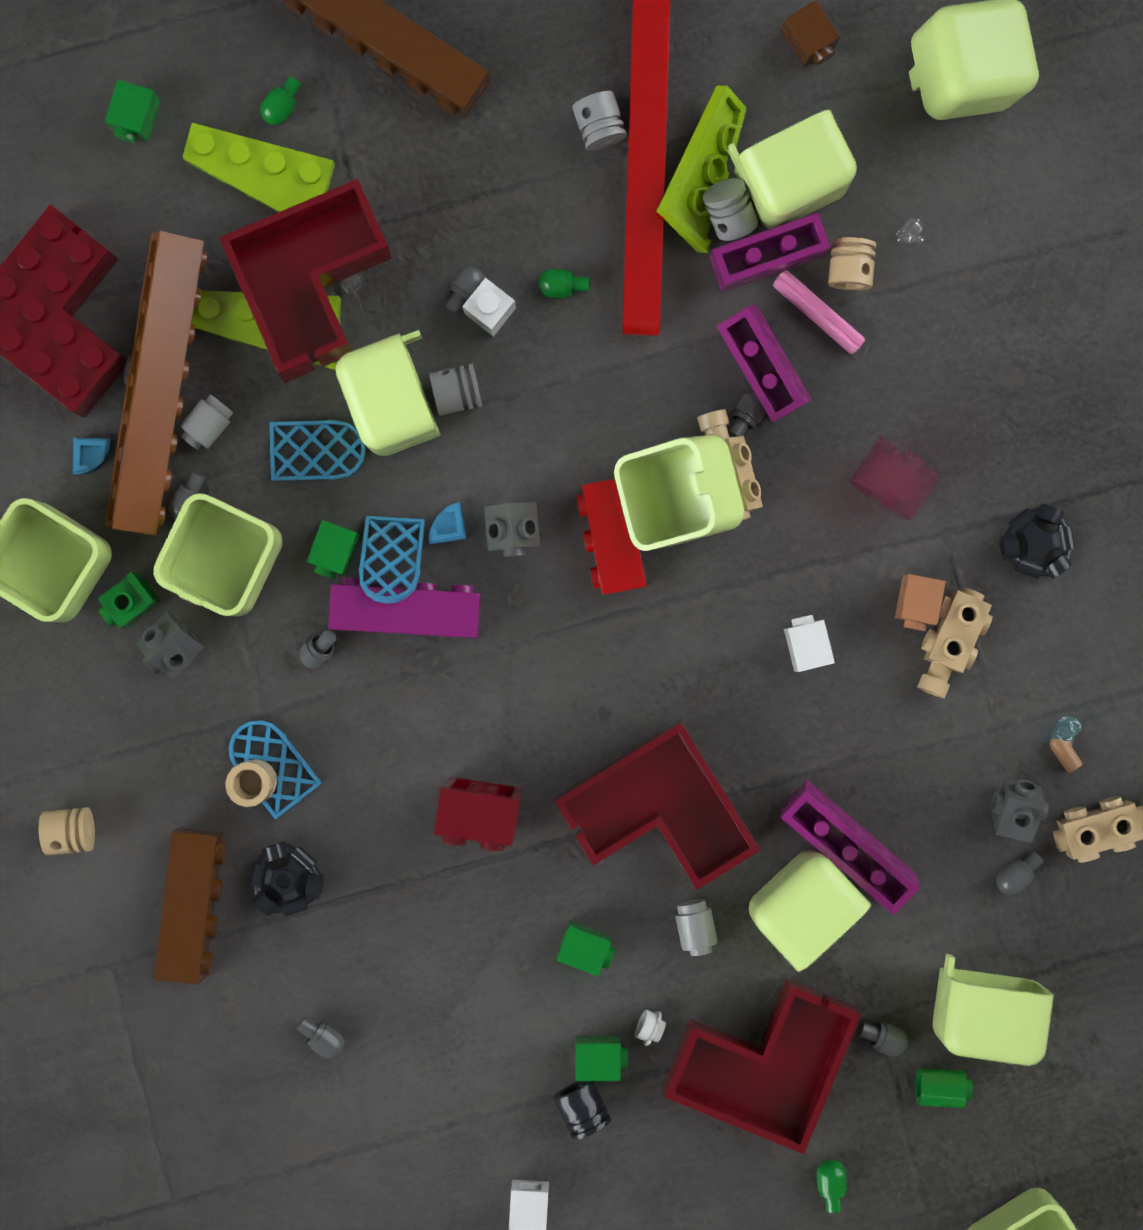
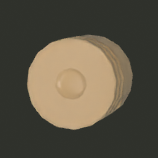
(852, 263)
(251, 782)
(66, 831)

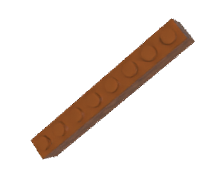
(155, 383)

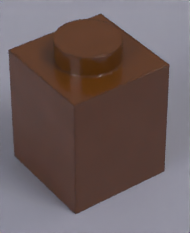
(810, 34)

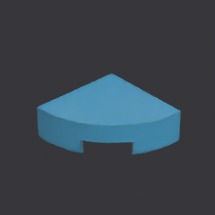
(90, 454)
(448, 525)

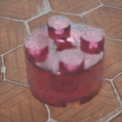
(895, 479)

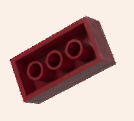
(478, 813)

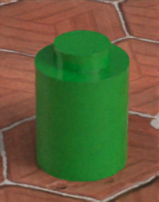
(942, 1088)

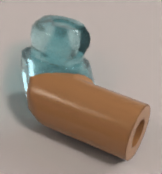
(1062, 741)

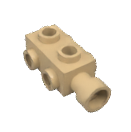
(715, 424)
(956, 629)
(1103, 826)

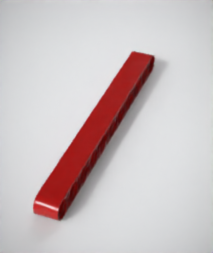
(646, 167)

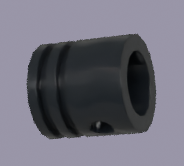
(582, 1109)

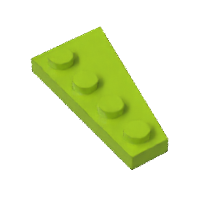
(702, 167)
(257, 168)
(230, 317)

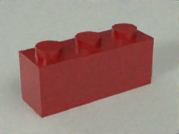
(616, 557)

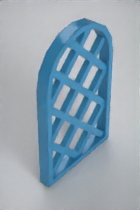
(325, 450)
(397, 522)
(301, 763)

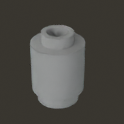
(205, 422)
(696, 927)

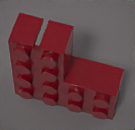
(291, 260)
(39, 294)
(662, 787)
(771, 1086)

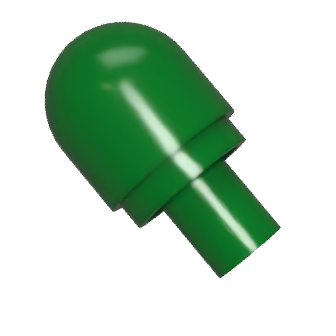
(280, 102)
(561, 283)
(831, 1183)

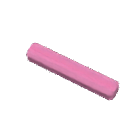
(818, 312)

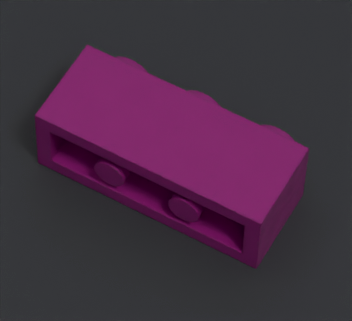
(769, 252)
(763, 362)

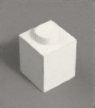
(489, 307)
(808, 644)
(528, 1205)

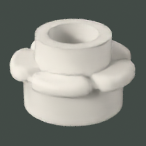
(650, 1027)

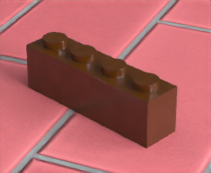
(189, 906)

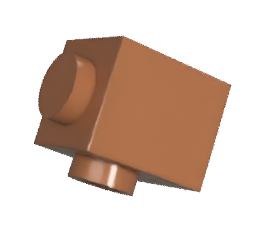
(919, 601)

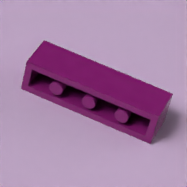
(421, 613)
(850, 847)

